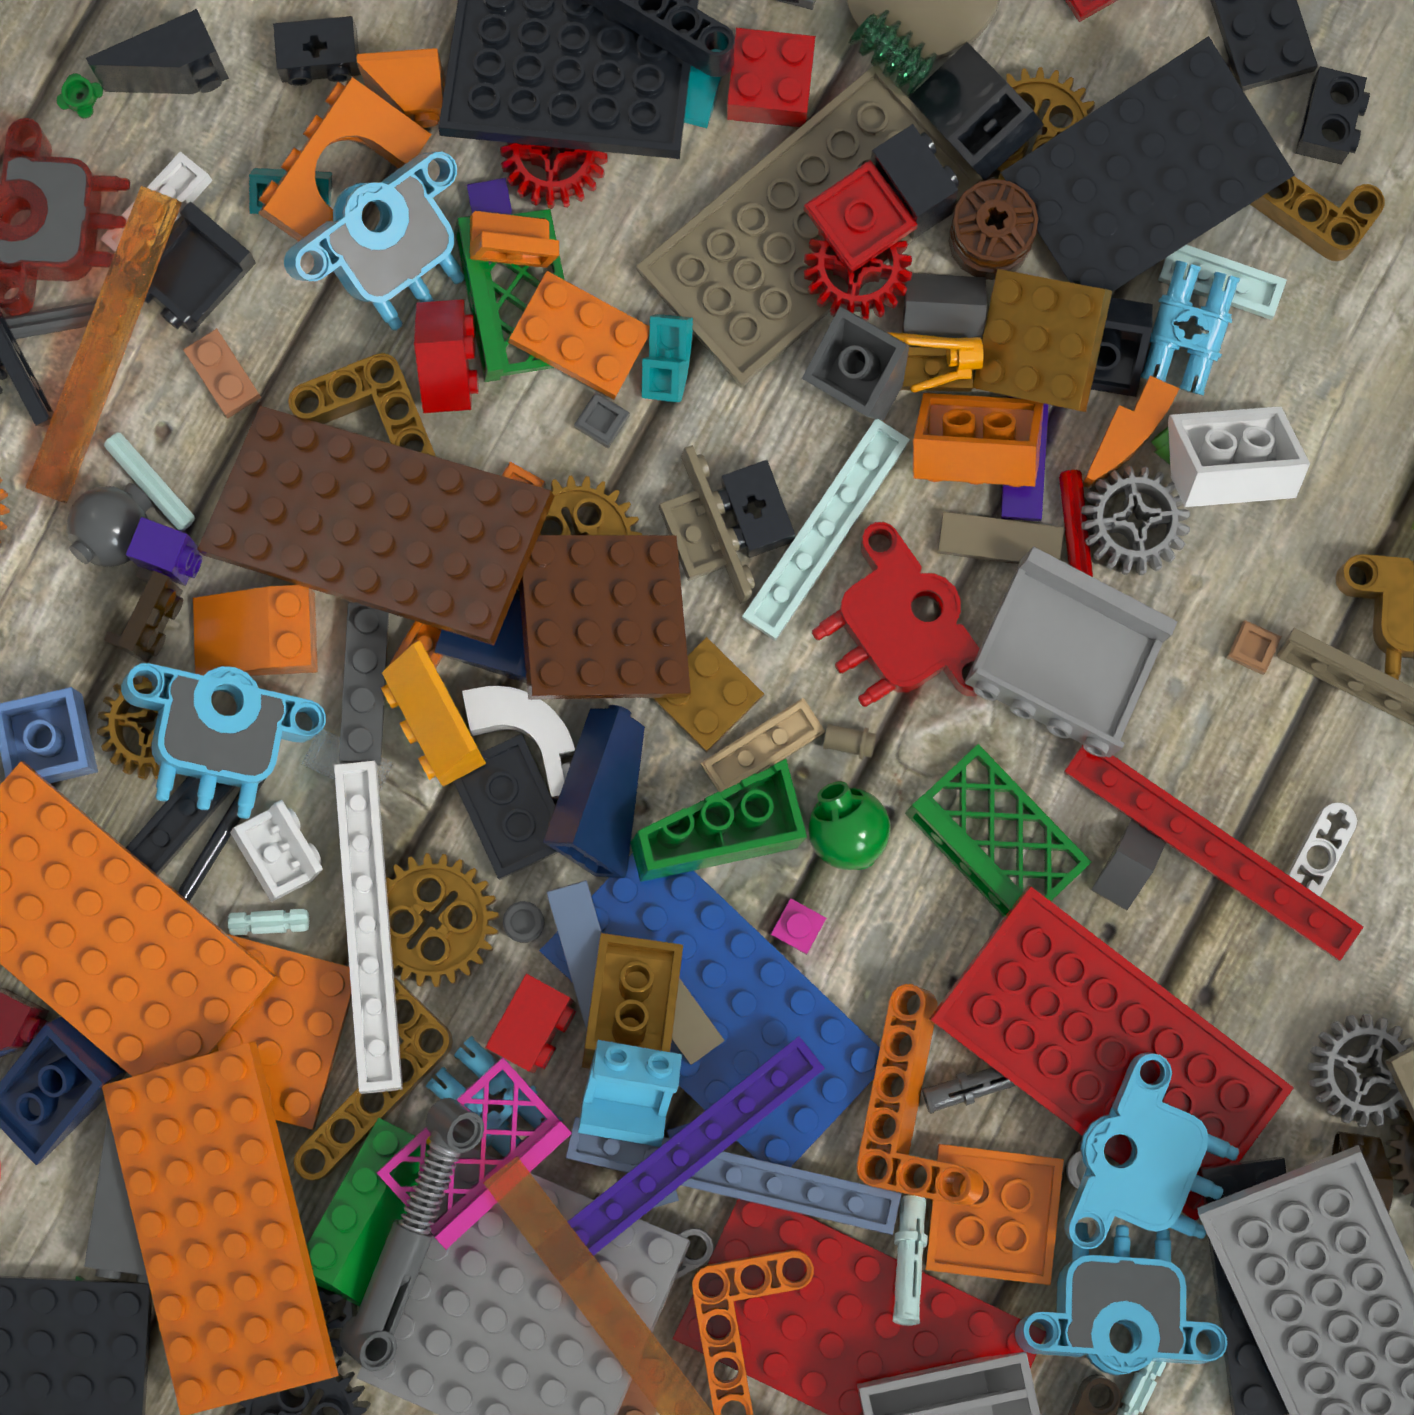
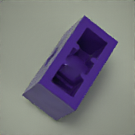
(164, 551)

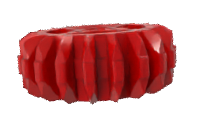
(552, 187)
(871, 272)

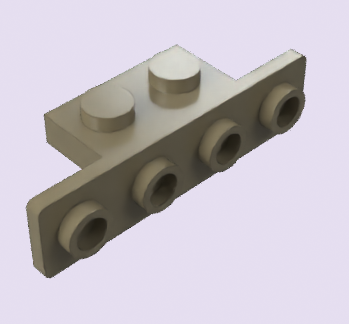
(701, 532)

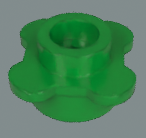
(77, 84)

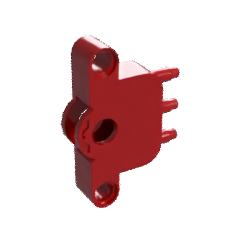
(887, 632)

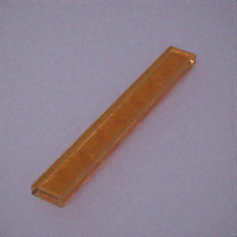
(594, 1292)

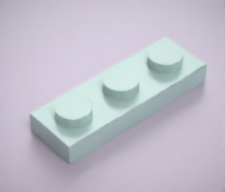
(1255, 293)

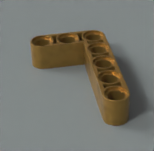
(366, 394)
(354, 1109)

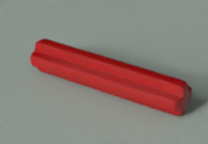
(1072, 502)

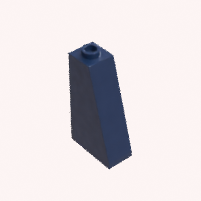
(599, 794)

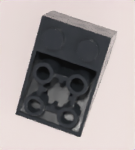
(976, 110)

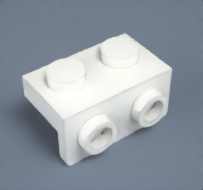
(277, 851)

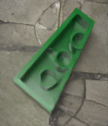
(729, 826)

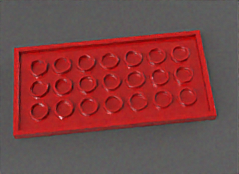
(1072, 1013)
(841, 1323)

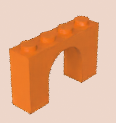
(352, 116)

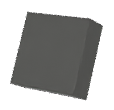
(601, 420)

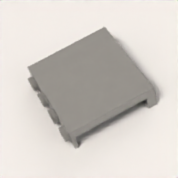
(1069, 652)

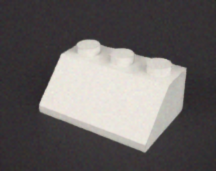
(1235, 456)

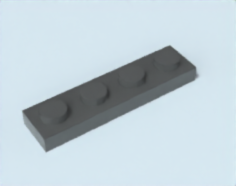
(362, 684)

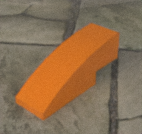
(1131, 429)

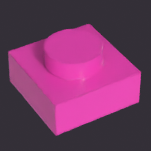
(798, 926)

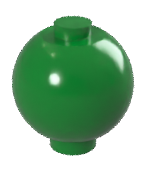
(848, 827)

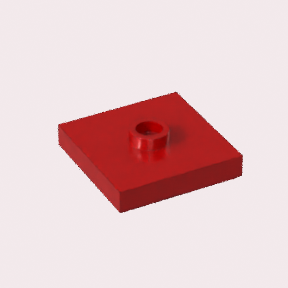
(860, 216)

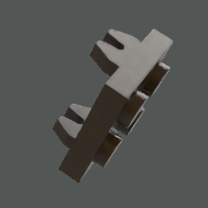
(154, 609)

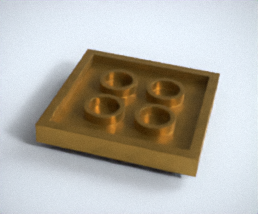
(1042, 339)

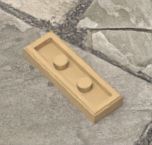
(764, 746)

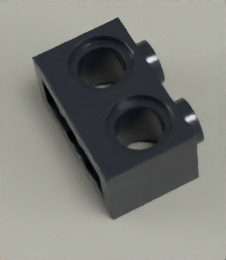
(1325, 113)

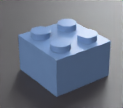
(48, 735)

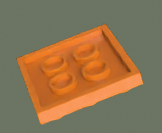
(1010, 1226)

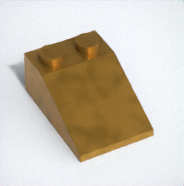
(633, 994)

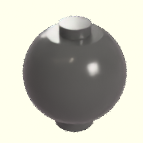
(104, 523)

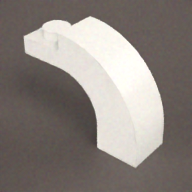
(509, 709)

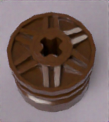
(983, 248)

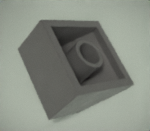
(859, 365)

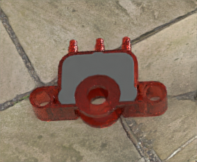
(63, 220)

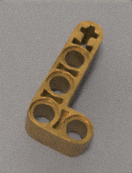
(1328, 216)

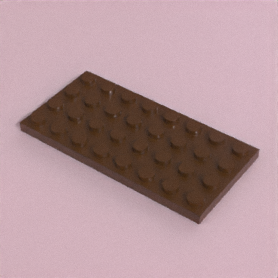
(377, 524)

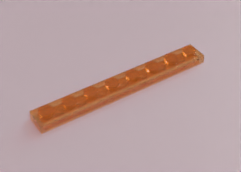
(103, 344)

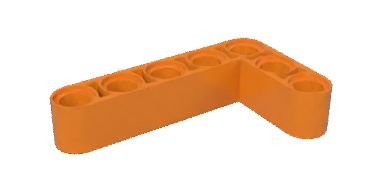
(904, 1108)
(723, 1304)

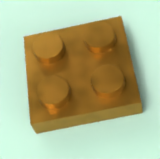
(717, 697)

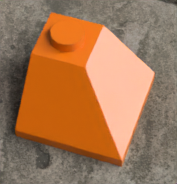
(408, 81)

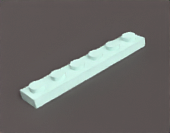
(825, 529)

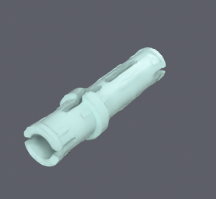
(909, 1260)

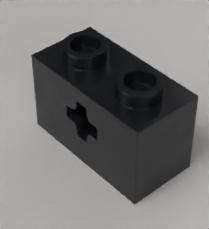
(297, 45)
(756, 485)

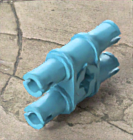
(1211, 318)
(501, 1082)

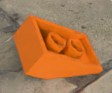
(257, 631)

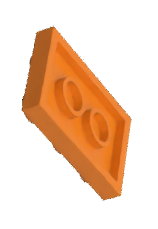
(580, 335)

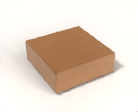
(1253, 647)

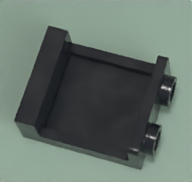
(197, 269)

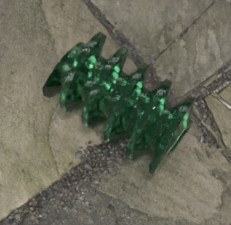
(893, 50)

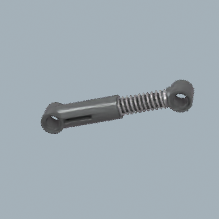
(371, 1332)

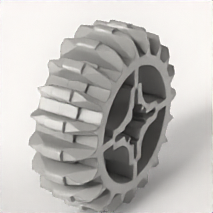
(1118, 522)
(1356, 1086)

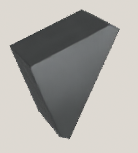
(1129, 865)

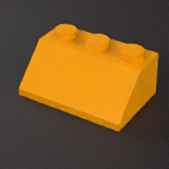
(430, 716)

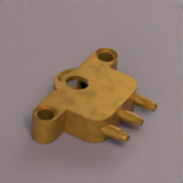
(1392, 586)

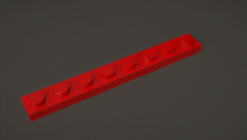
(1216, 852)

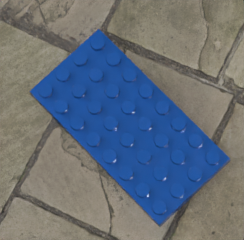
(749, 997)

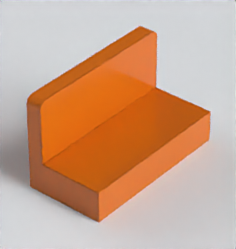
(511, 240)

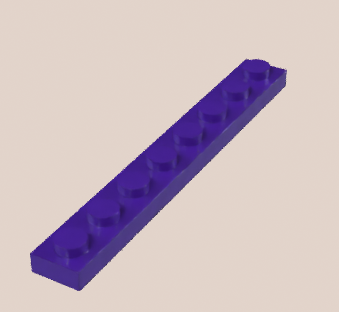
(695, 1145)

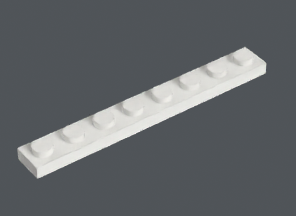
(368, 928)

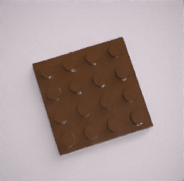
(604, 618)

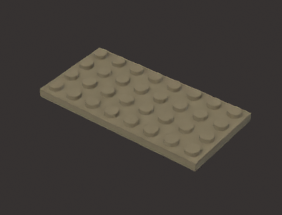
(744, 253)

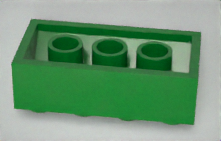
(361, 1215)

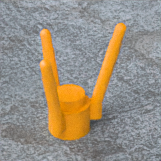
(961, 353)

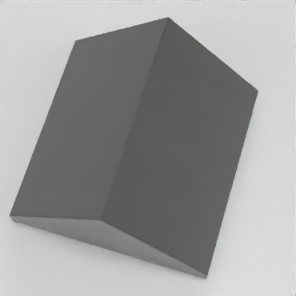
(945, 306)

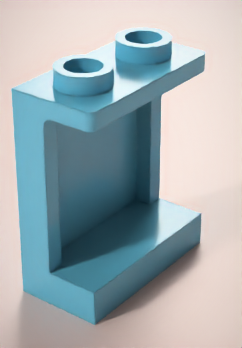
(629, 1093)

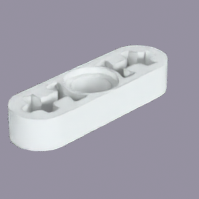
(1322, 826)

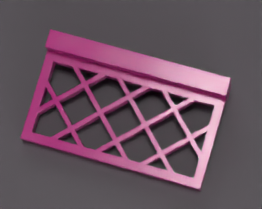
(478, 1199)

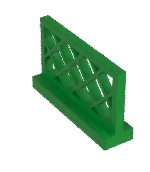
(485, 309)
(966, 852)

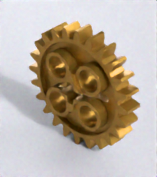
(1061, 100)
(611, 516)
(460, 944)

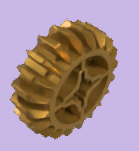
(117, 719)

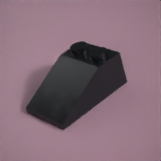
(163, 60)

